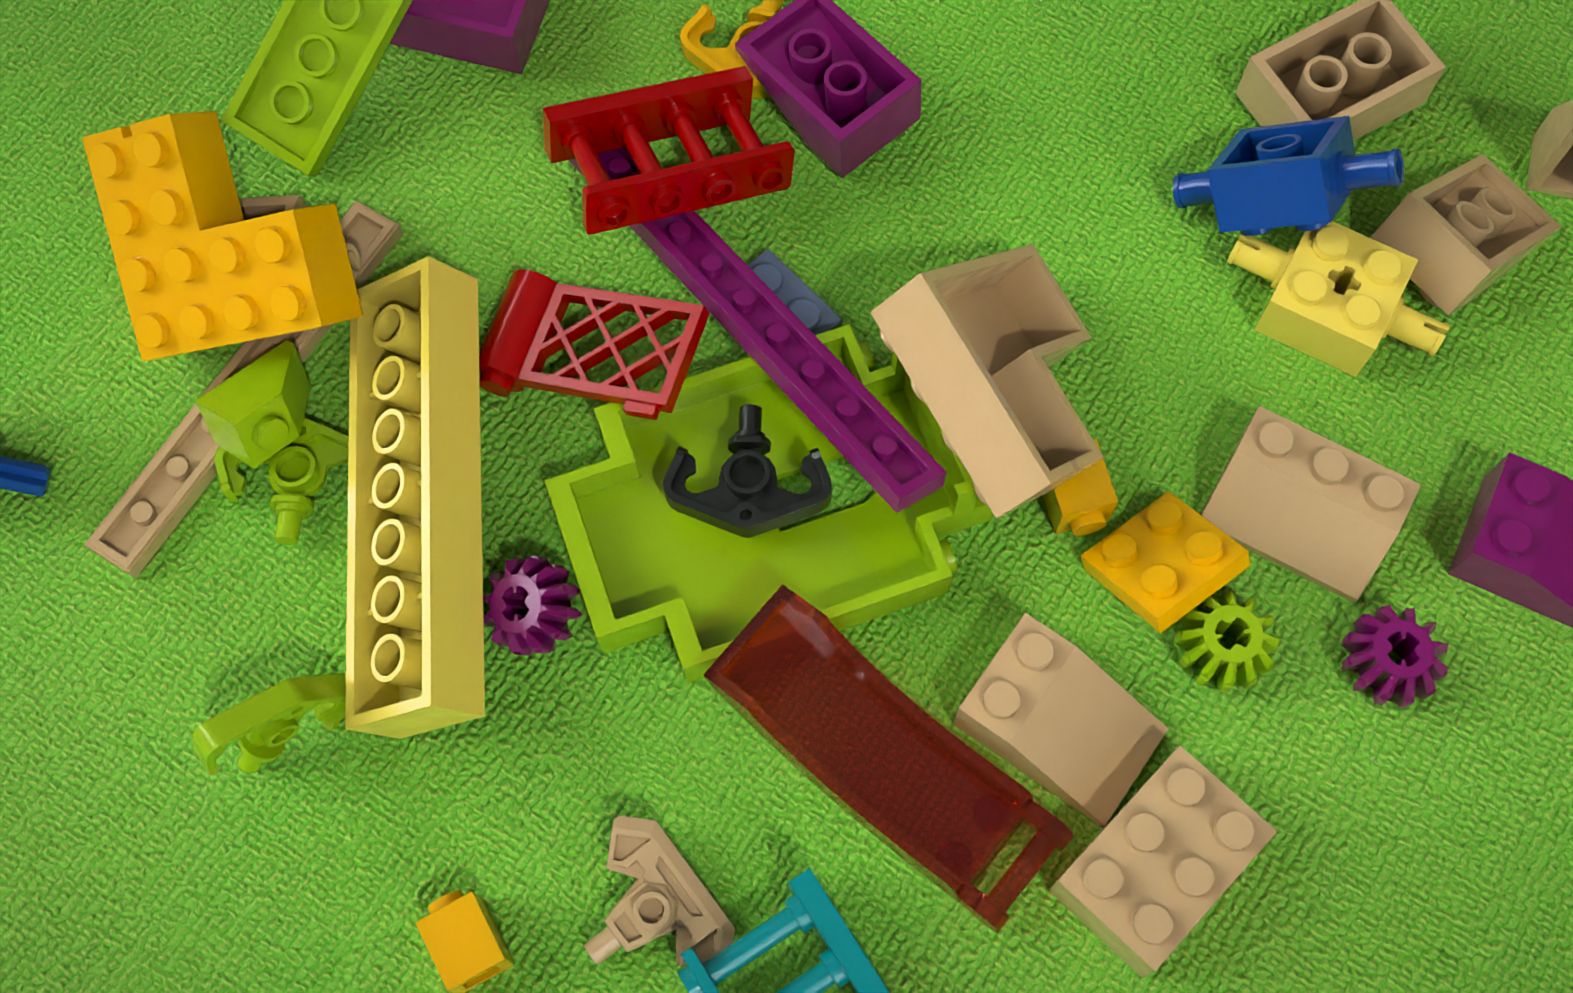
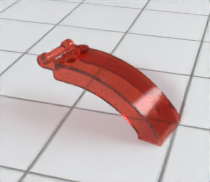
(882, 755)

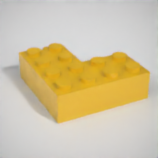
(191, 260)

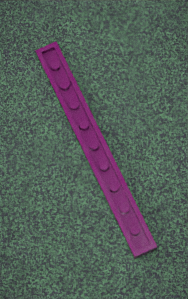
(788, 352)

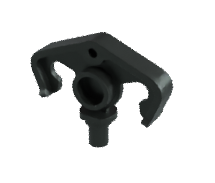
(747, 491)

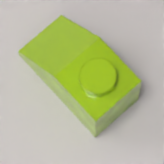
(259, 406)

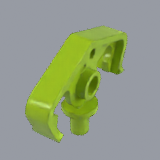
(293, 473)
(270, 720)

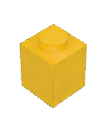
(1083, 501)
(463, 941)

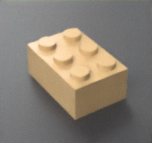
(1349, 64)
(1162, 862)

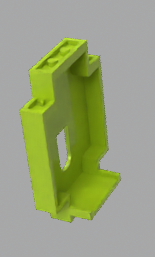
(664, 571)

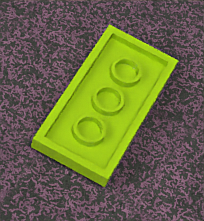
(311, 75)

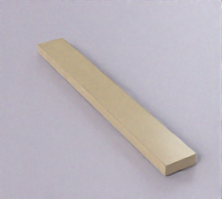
(186, 460)

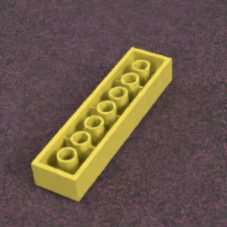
(414, 505)

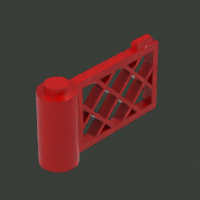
(527, 331)

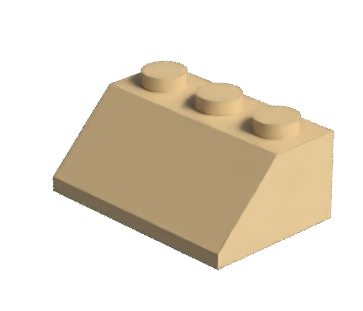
(1309, 504)

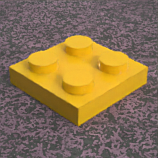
(1165, 561)

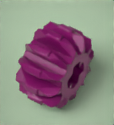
(530, 605)
(1415, 670)

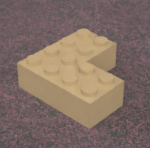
(980, 360)

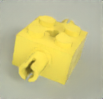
(1337, 296)

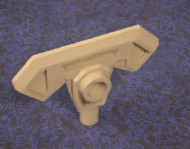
(660, 900)

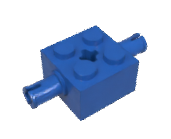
(1287, 176)

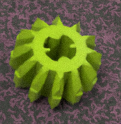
(1247, 653)

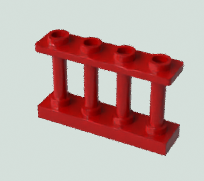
(656, 113)

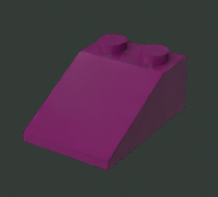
(832, 81)
(1521, 538)

